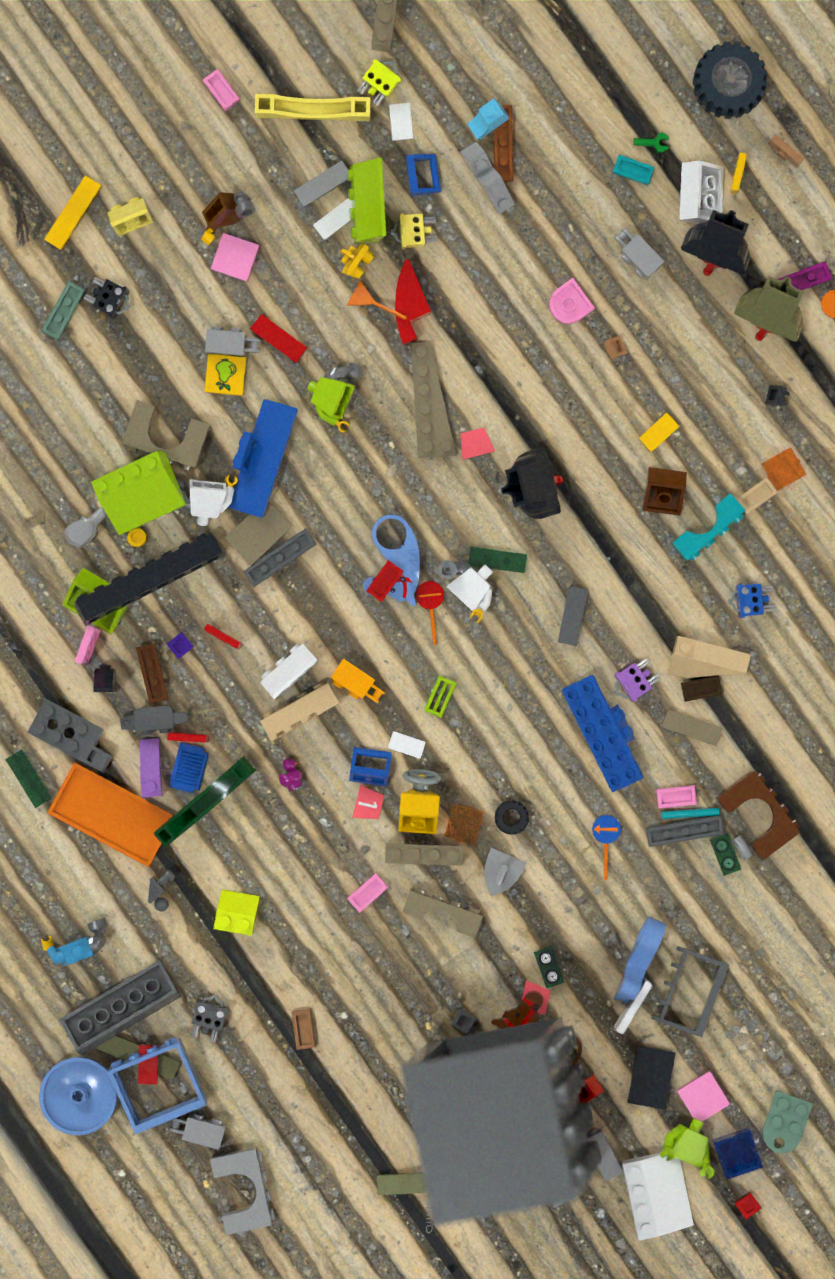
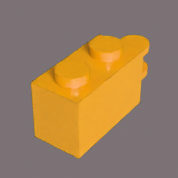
(355, 681)

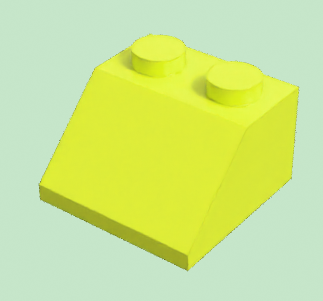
(236, 912)

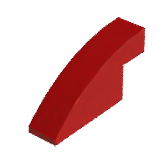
(409, 302)

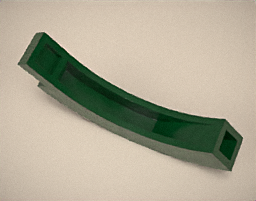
(204, 802)

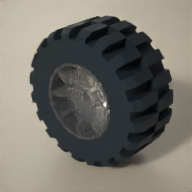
(729, 80)

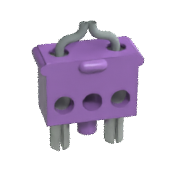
(628, 683)

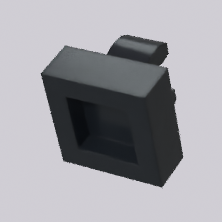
(776, 395)

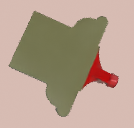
(773, 309)

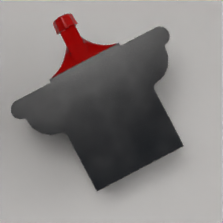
(719, 243)
(533, 484)

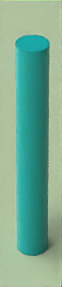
(690, 813)

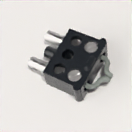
(113, 302)

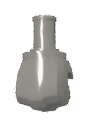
(84, 530)

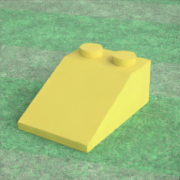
(130, 216)

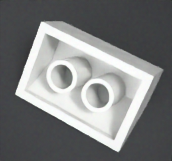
(700, 191)
(288, 671)

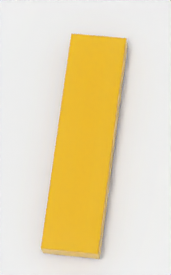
(73, 212)

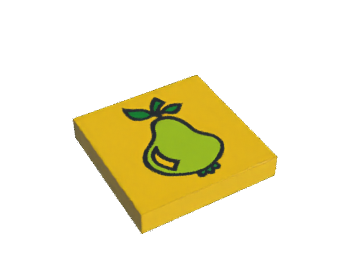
(225, 375)

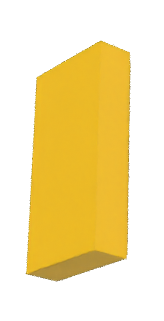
(738, 172)
(658, 432)

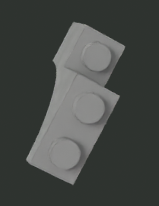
(487, 177)

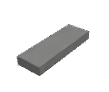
(322, 184)

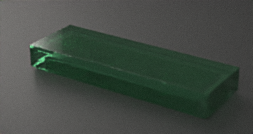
(497, 559)
(28, 778)

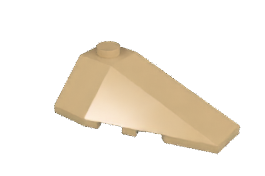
(701, 659)

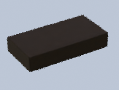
(701, 688)

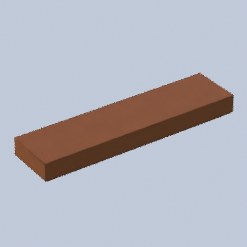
(504, 147)

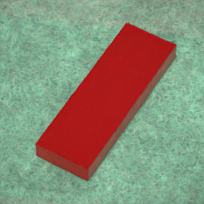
(278, 338)

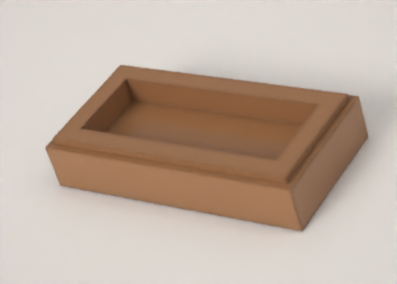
(303, 1029)

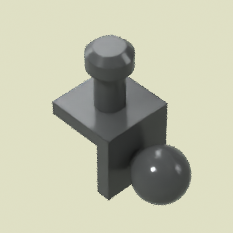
(156, 889)

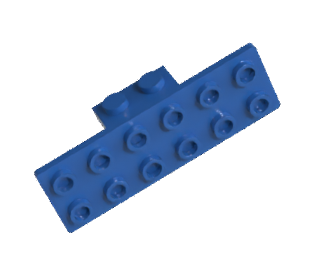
(261, 457)
(604, 732)

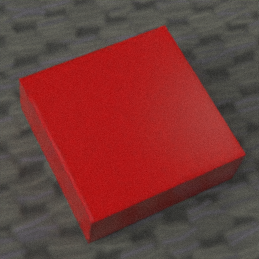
(748, 1205)

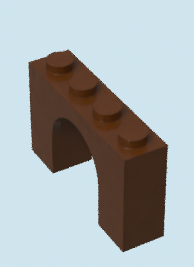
(782, 827)

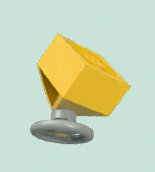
(419, 805)

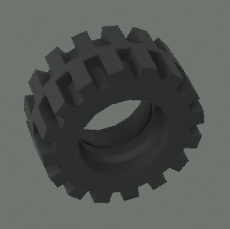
(499, 819)

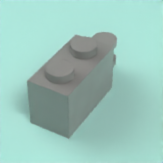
(639, 254)
(229, 342)
(200, 1130)

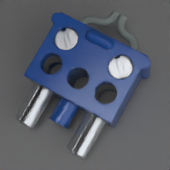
(745, 603)

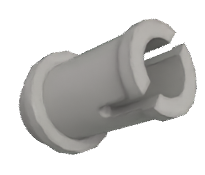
(742, 847)

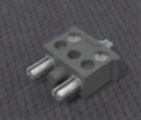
(212, 1011)

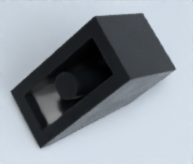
(104, 679)

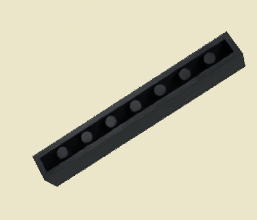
(147, 579)

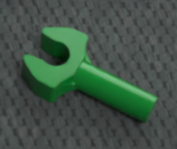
(653, 142)

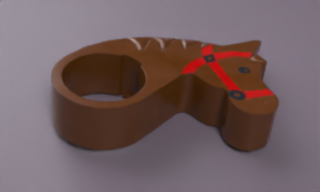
(527, 1013)

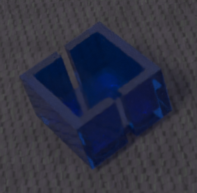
(736, 1153)

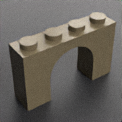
(138, 437)

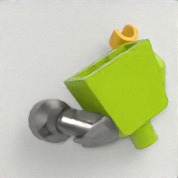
(333, 395)

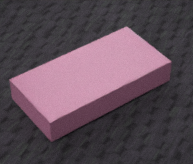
(221, 90)
(676, 796)
(367, 892)

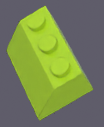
(85, 583)

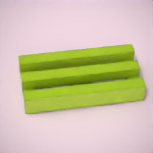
(446, 682)

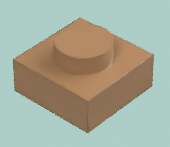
(615, 347)

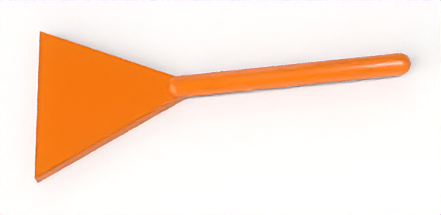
(362, 297)

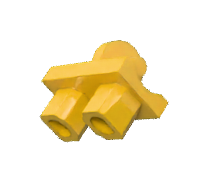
(361, 253)

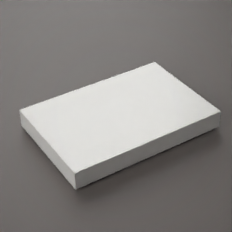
(632, 1007)

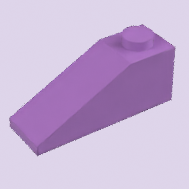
(150, 768)

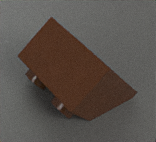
(664, 491)

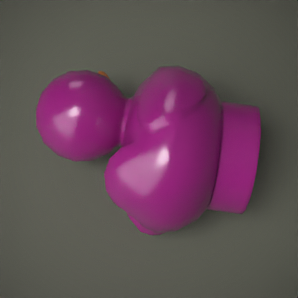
(293, 778)

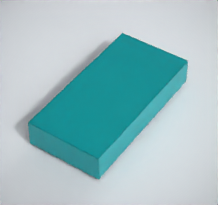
(633, 170)

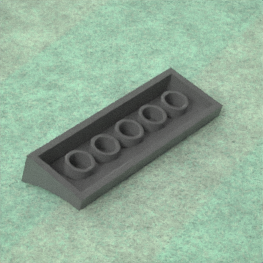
(120, 1008)

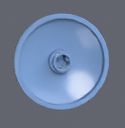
(77, 1096)

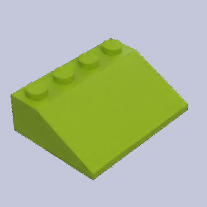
(367, 201)
(139, 492)

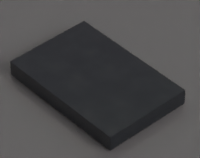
(651, 1077)

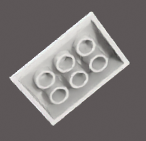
(657, 1195)

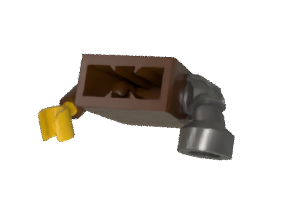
(224, 211)

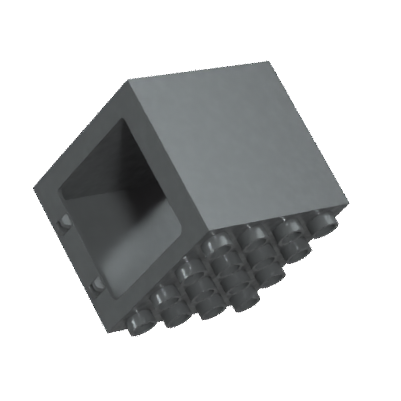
(500, 1121)

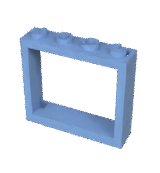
(165, 1115)

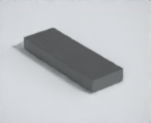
(572, 616)

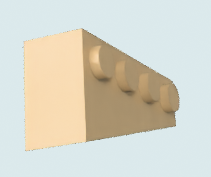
(299, 712)

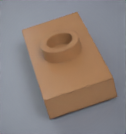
(785, 152)

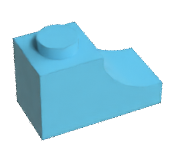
(488, 119)

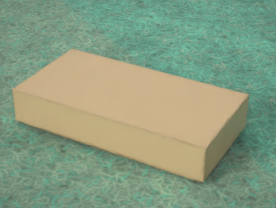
(757, 495)

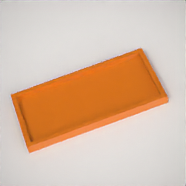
(109, 814)

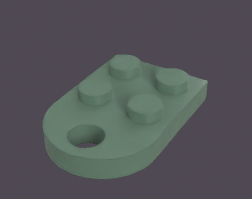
(785, 1120)

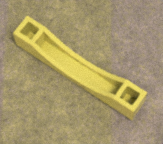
(313, 109)

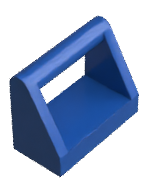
(415, 191)
(370, 775)

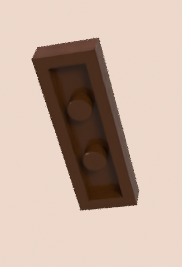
(152, 673)

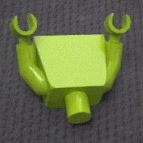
(689, 1146)

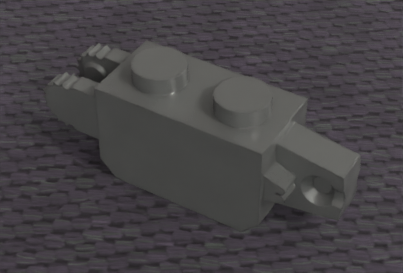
(153, 718)

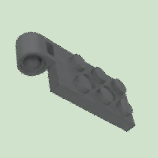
(81, 745)

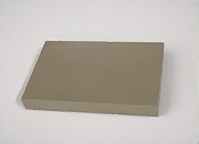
(257, 535)

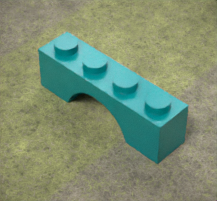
(727, 511)

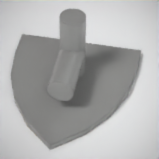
(501, 871)

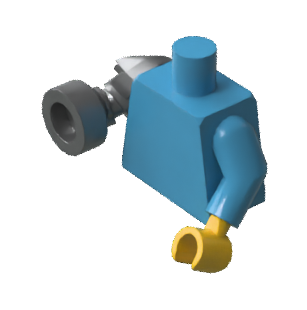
(79, 948)

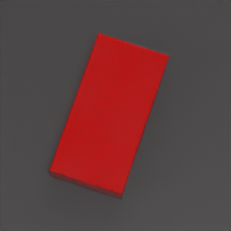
(384, 581)
(149, 1068)

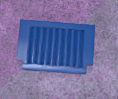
(188, 768)

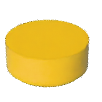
(137, 537)

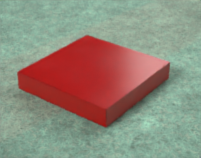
(223, 637)
(188, 737)

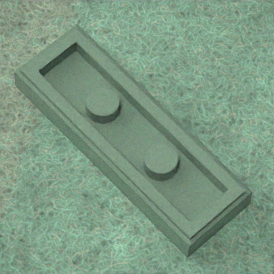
(63, 310)

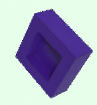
(180, 645)

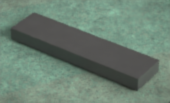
(279, 558)
(685, 831)

